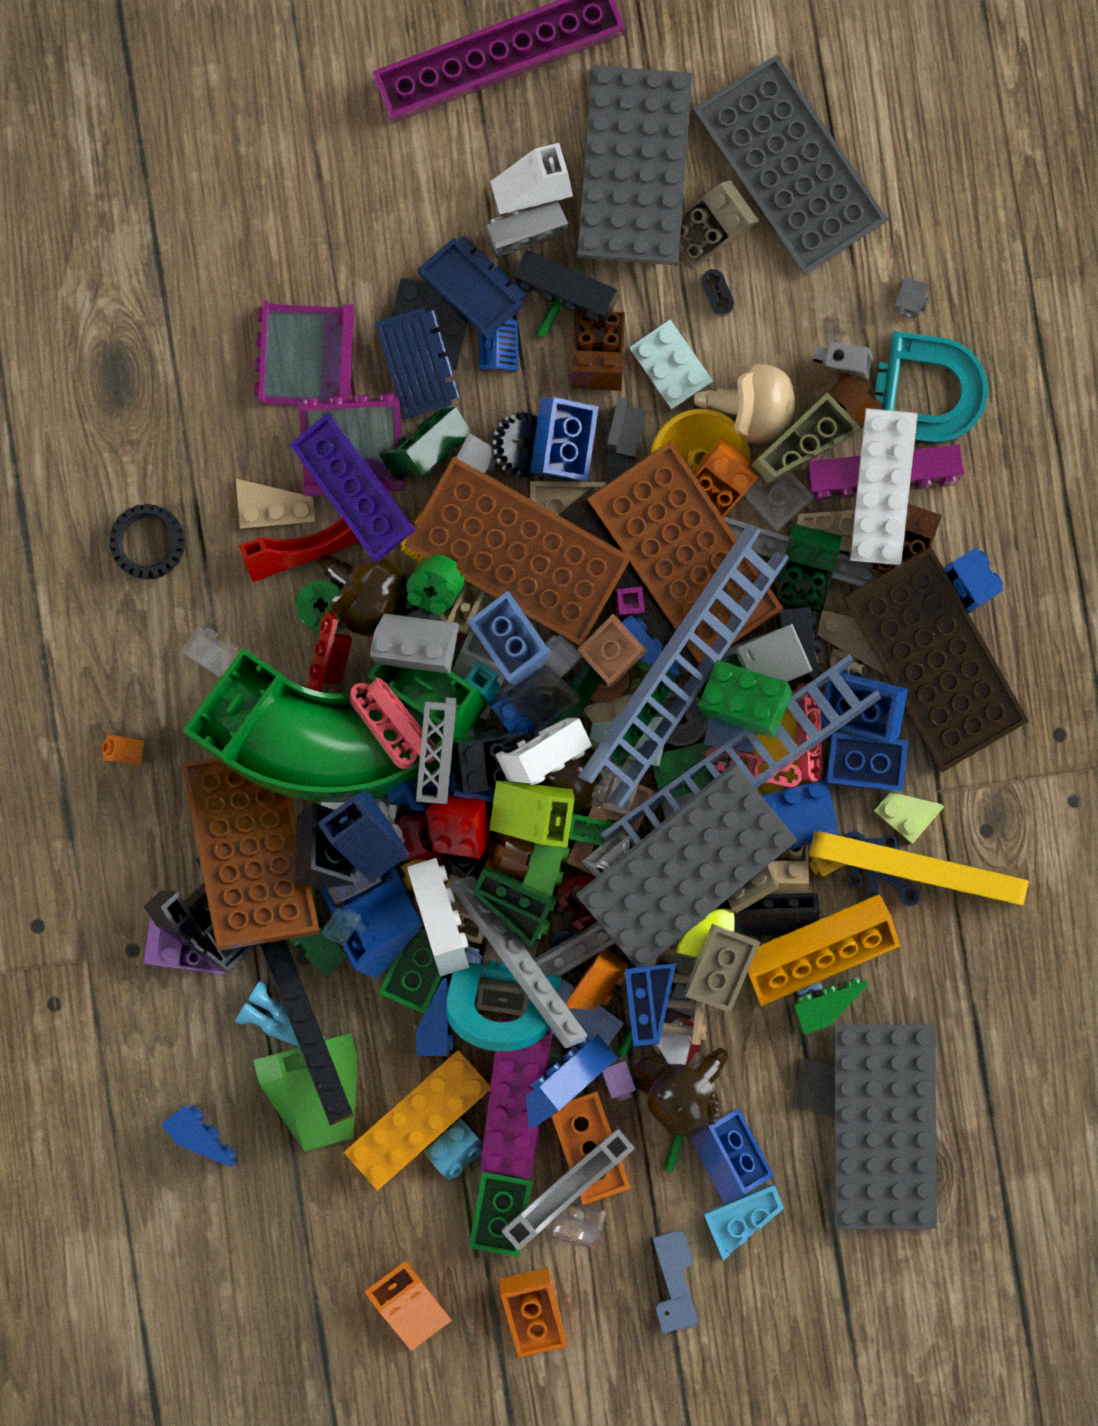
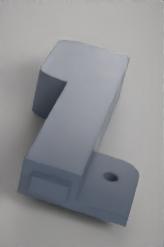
(673, 1257)

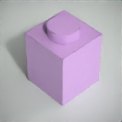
(619, 1081)

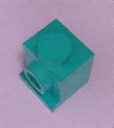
(484, 680)

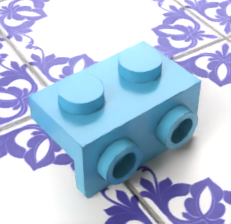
(454, 1150)

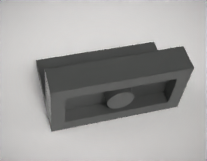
(625, 429)

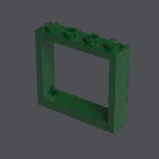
(586, 684)

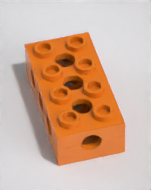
(573, 1140)

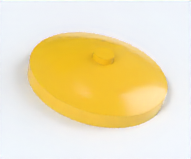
(696, 432)

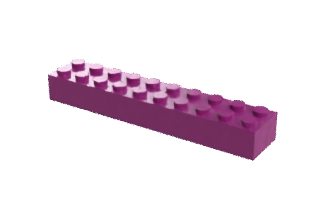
(495, 54)

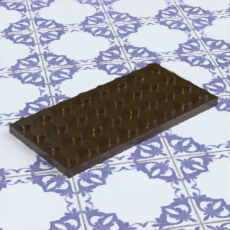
(939, 656)

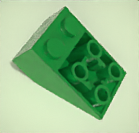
(820, 1011)

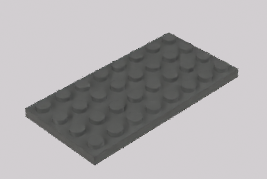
(635, 165)
(790, 165)
(686, 867)
(885, 1126)

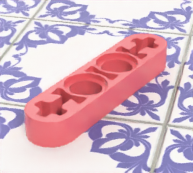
(399, 715)
(379, 727)
(753, 763)
(810, 768)

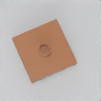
(612, 650)

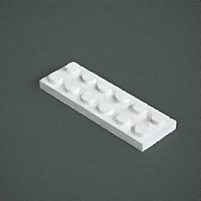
(883, 486)

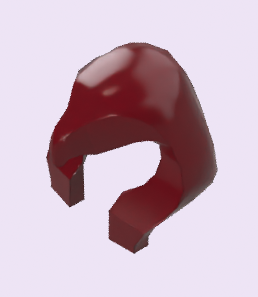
(411, 824)
(570, 902)

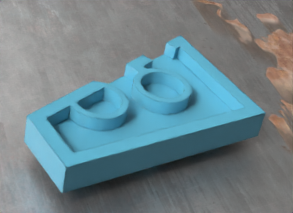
(741, 1217)

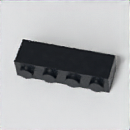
(565, 286)
(776, 914)

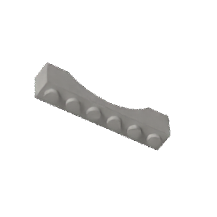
(567, 1189)

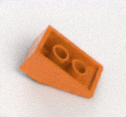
(598, 982)
(533, 1312)

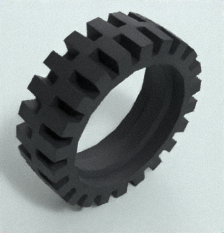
(131, 515)

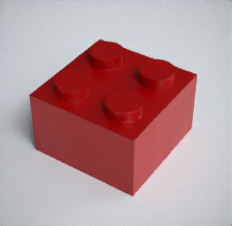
(459, 827)

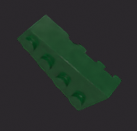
(321, 952)

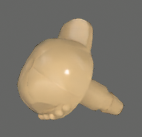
(761, 403)

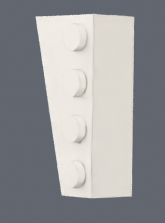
(438, 916)

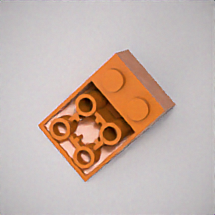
(725, 475)
(407, 1305)

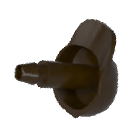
(365, 592)
(568, 778)
(681, 1095)

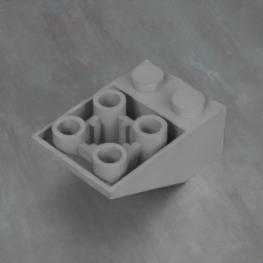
(771, 654)

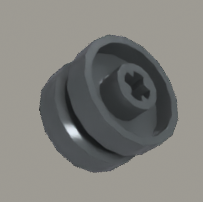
(689, 731)

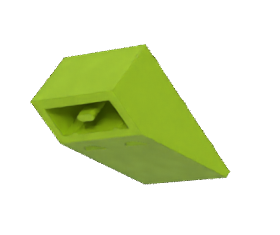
(533, 812)

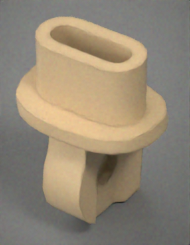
(856, 668)

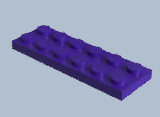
(352, 487)

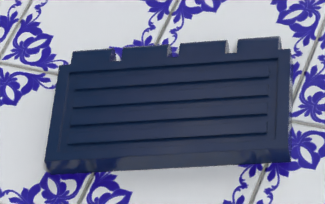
(471, 286)
(415, 362)

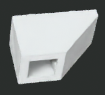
(674, 1046)

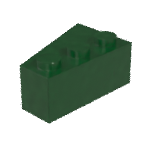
(427, 445)
(514, 903)

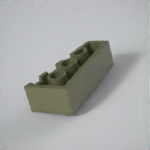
(810, 436)

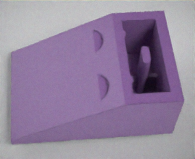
(169, 952)

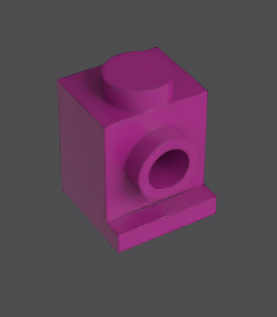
(630, 601)

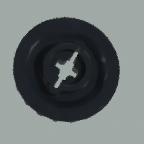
(509, 454)

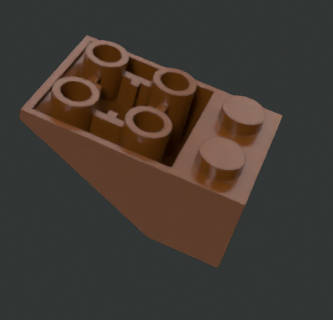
(598, 353)
(918, 535)

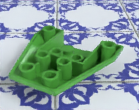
(295, 1098)

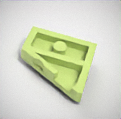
(907, 814)

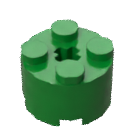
(435, 584)
(309, 598)

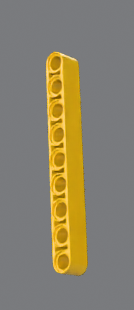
(918, 868)

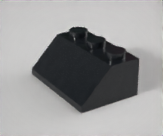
(316, 858)

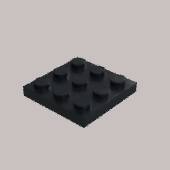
(452, 324)

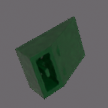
(809, 568)

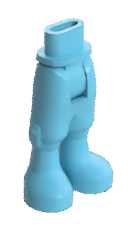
(276, 1026)

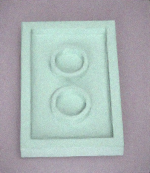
(670, 364)

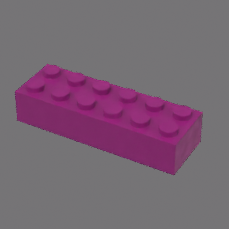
(841, 474)
(508, 1139)

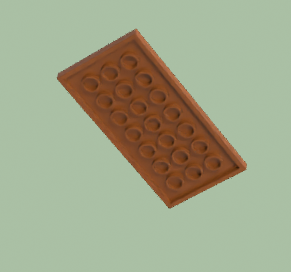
(675, 540)
(520, 548)
(247, 857)

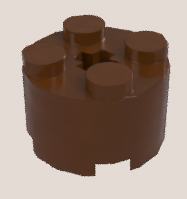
(853, 398)
(509, 855)

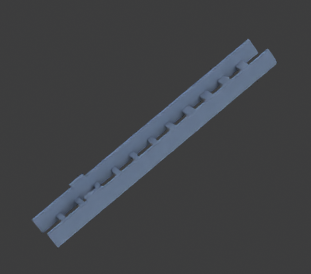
(727, 633)
(774, 767)

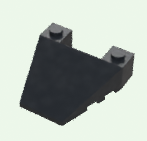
(192, 925)

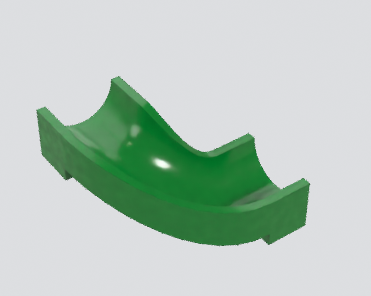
(313, 740)

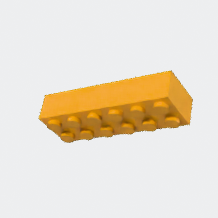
(822, 950)
(418, 1120)

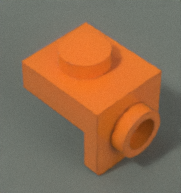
(123, 749)

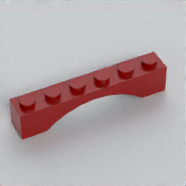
(270, 556)

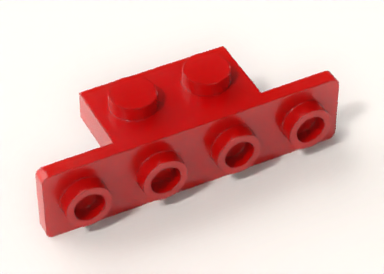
(330, 654)

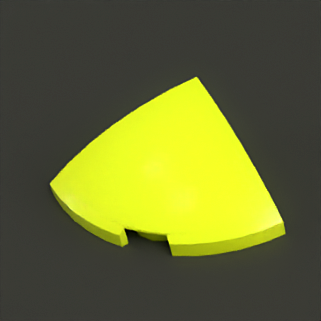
(693, 940)

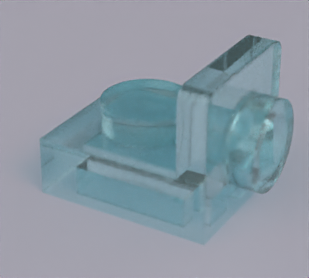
(342, 926)

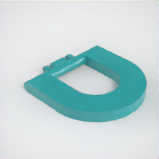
(941, 353)
(481, 1031)

